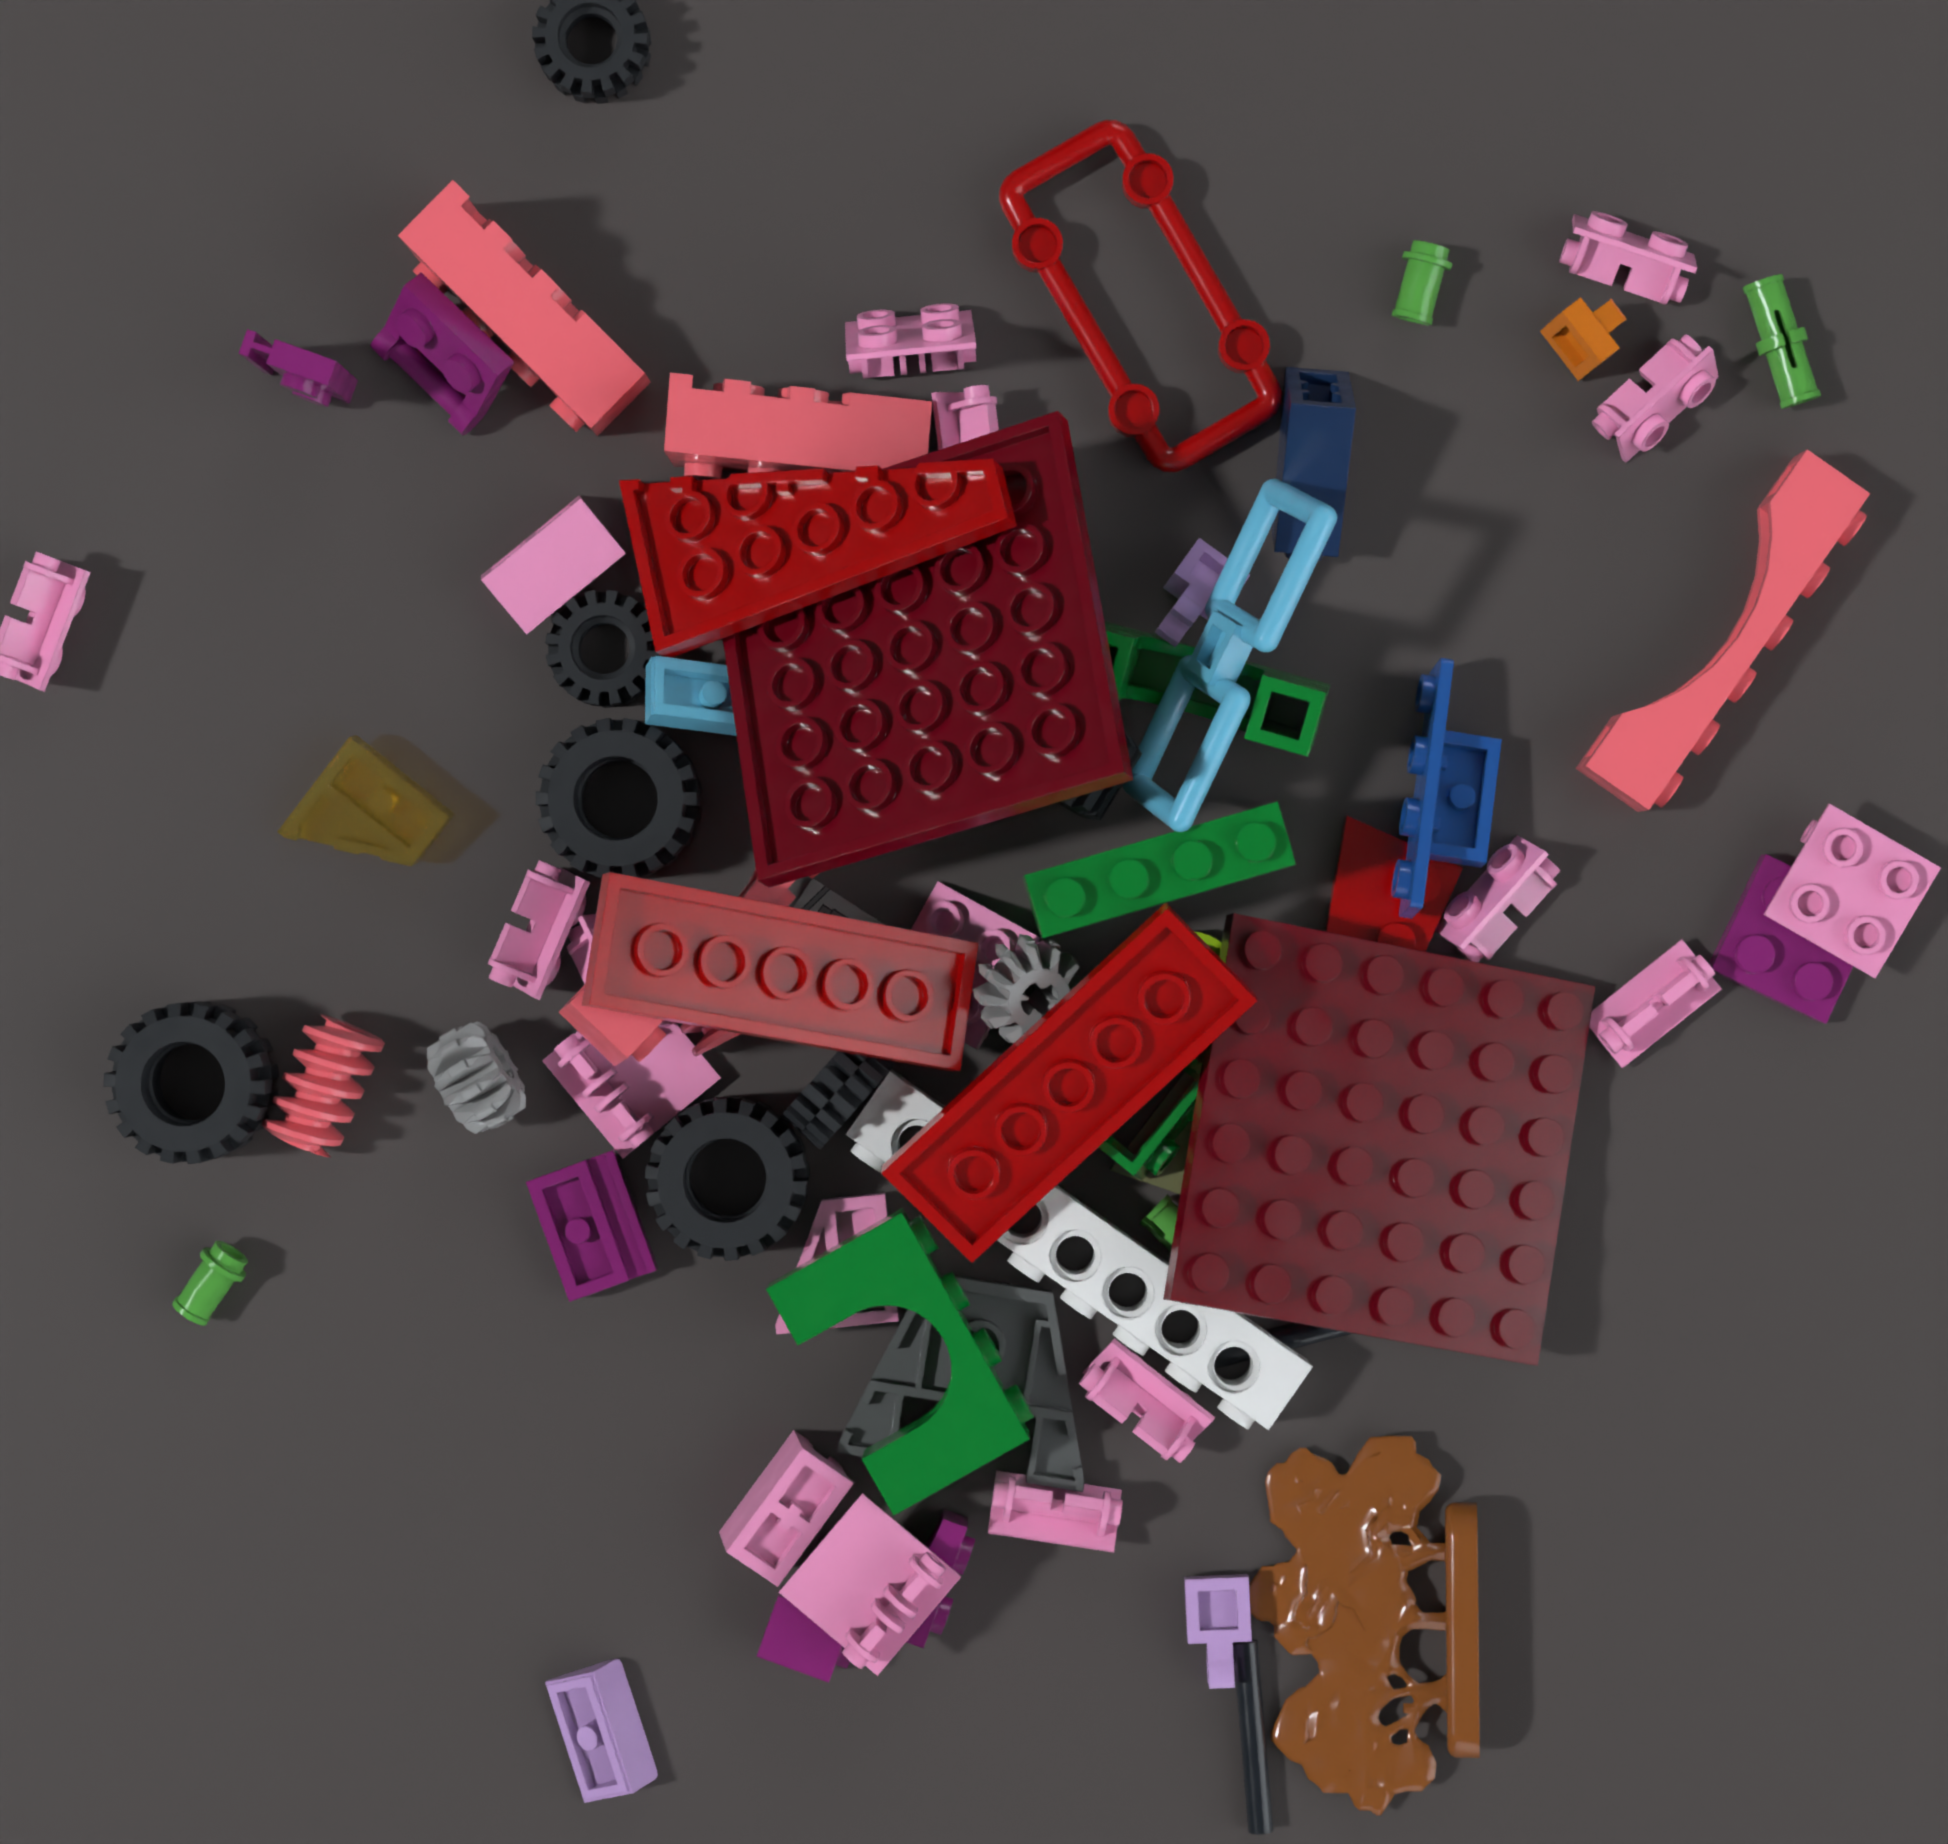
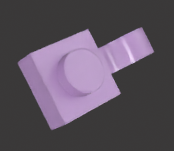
(1192, 586)
(1218, 1616)

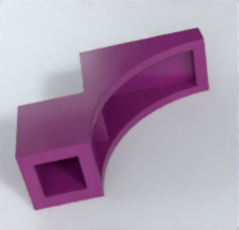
(803, 1646)

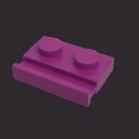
(303, 372)
(592, 1225)

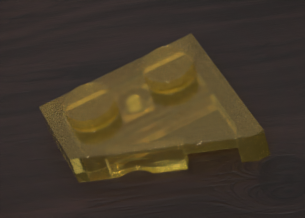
(368, 808)

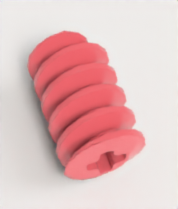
(324, 1085)

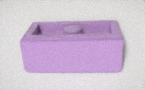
(602, 1731)

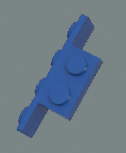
(1452, 793)

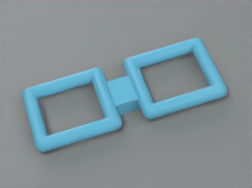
(1224, 651)

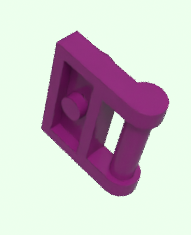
(465, 360)

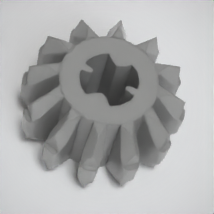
(1030, 964)
(476, 1077)

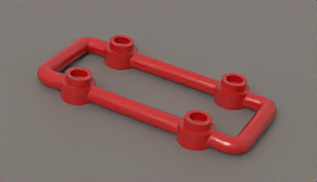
(1147, 185)

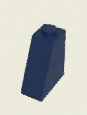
(1314, 448)

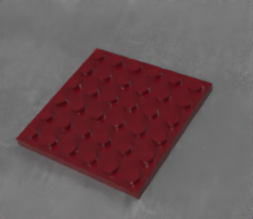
(935, 687)
(1382, 1143)

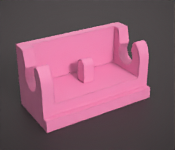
(552, 565)
(785, 1509)

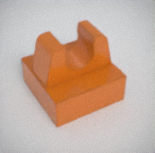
(1584, 336)

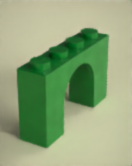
(1282, 705)
(1158, 870)
(976, 1413)

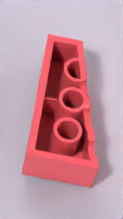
(523, 310)
(797, 430)

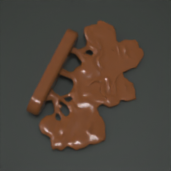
(1352, 1605)

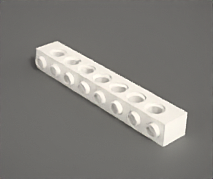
(1273, 1368)

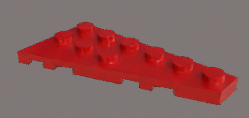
(777, 541)

